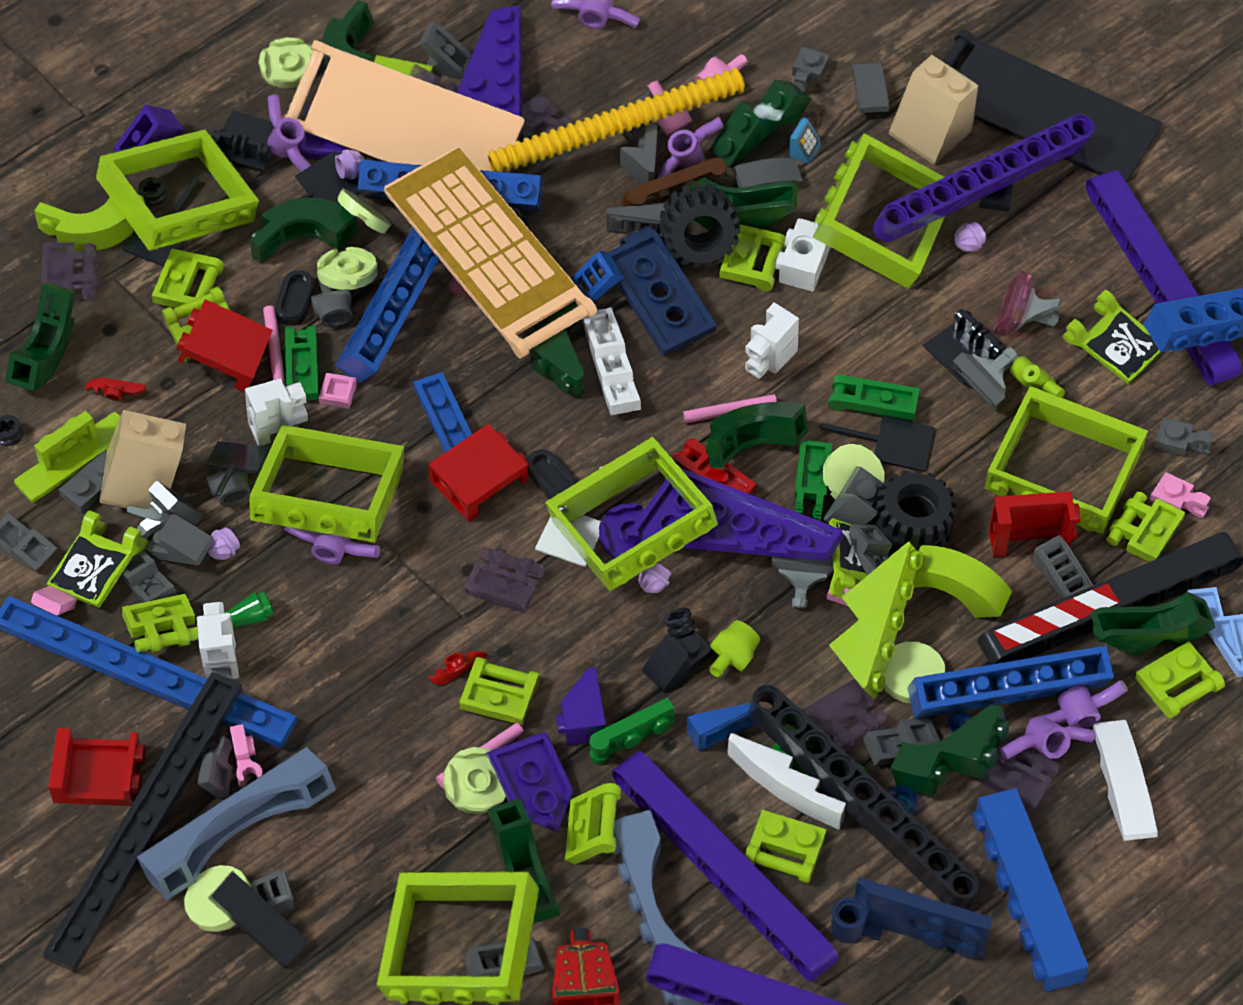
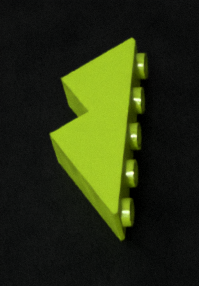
(879, 607)

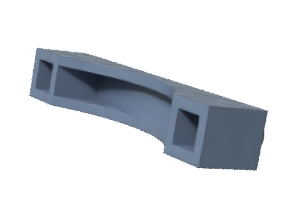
(287, 787)
(638, 851)

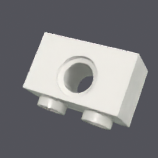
(803, 257)

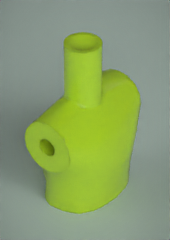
(1032, 375)
(734, 647)

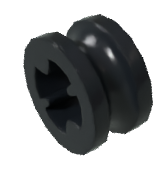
(155, 184)
(13, 437)
(679, 622)

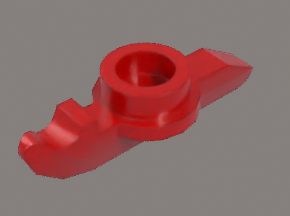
(115, 389)
(455, 666)

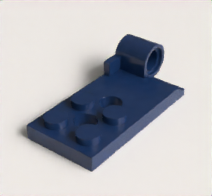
(649, 265)
(910, 915)

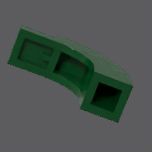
(349, 31)
(303, 218)
(42, 352)
(755, 425)
(518, 852)

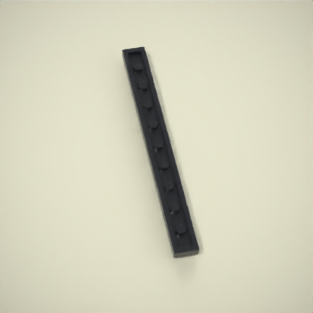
(142, 822)

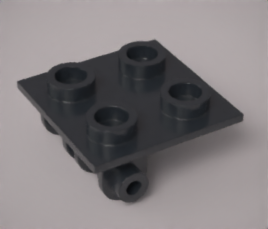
(245, 140)
(963, 336)

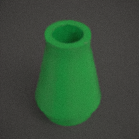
(251, 610)

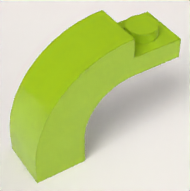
(100, 227)
(964, 578)

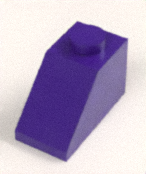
(149, 127)
(581, 710)

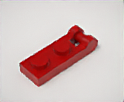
(727, 475)

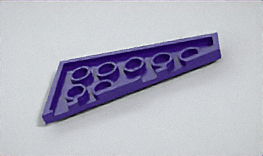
(496, 63)
(744, 523)

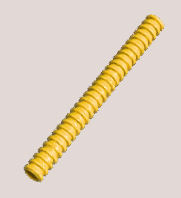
(616, 121)

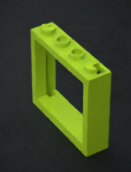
(186, 224)
(860, 247)
(1077, 420)
(332, 451)
(614, 479)
(459, 887)

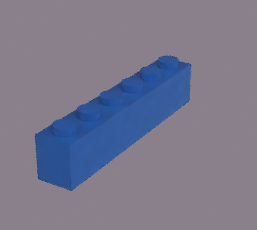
(1030, 890)

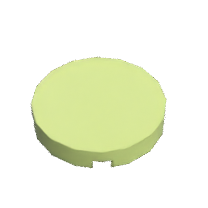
(284, 62)
(363, 210)
(347, 269)
(842, 463)
(908, 662)
(472, 782)
(200, 908)

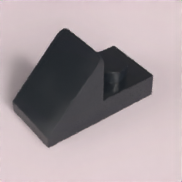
(676, 659)

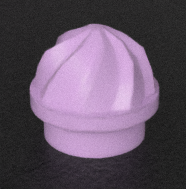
(348, 164)
(970, 237)
(224, 544)
(654, 579)

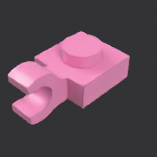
(1180, 495)
(243, 749)

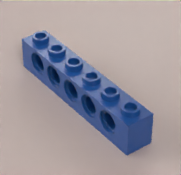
(514, 188)
(388, 308)
(1196, 320)
(1009, 682)

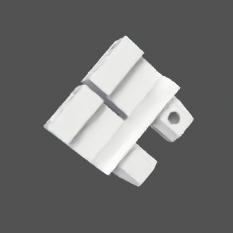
(774, 343)
(274, 405)
(217, 641)

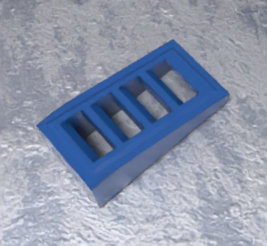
(612, 275)
(717, 725)

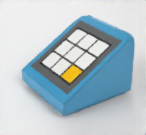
(804, 142)

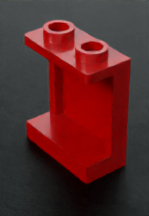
(224, 342)
(477, 470)
(1032, 518)
(95, 770)

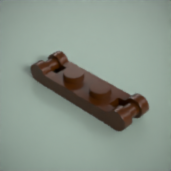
(661, 187)

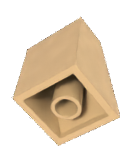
(935, 110)
(139, 455)

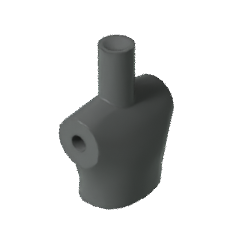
(332, 306)
(236, 490)

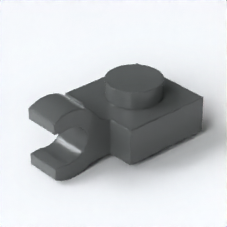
(809, 66)
(1179, 436)
(215, 770)

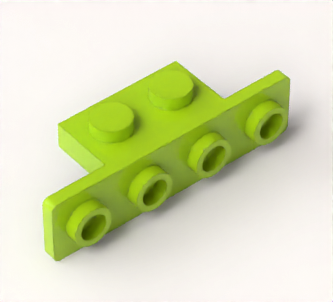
(66, 453)

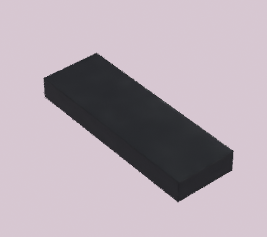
(258, 919)

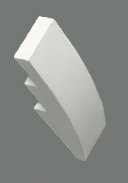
(611, 362)
(775, 773)
(1125, 780)

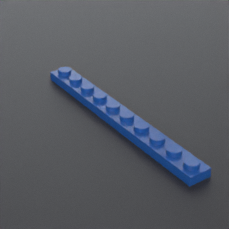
(137, 669)

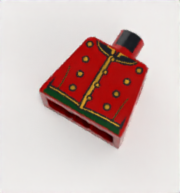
(584, 973)

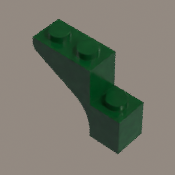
(754, 122)
(756, 205)
(557, 357)
(1141, 628)
(965, 751)

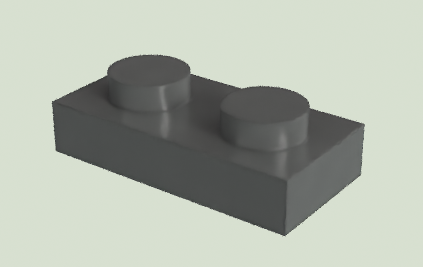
(85, 486)

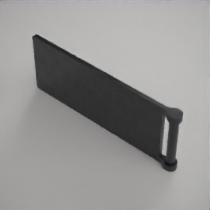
(1030, 99)

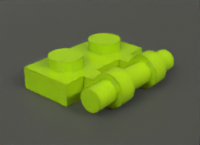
(1153, 533)
(159, 616)

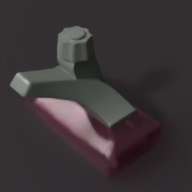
(1023, 306)

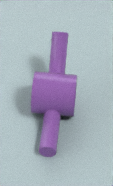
(595, 12)
(289, 128)
(686, 139)
(332, 548)
(1080, 707)
(1047, 738)

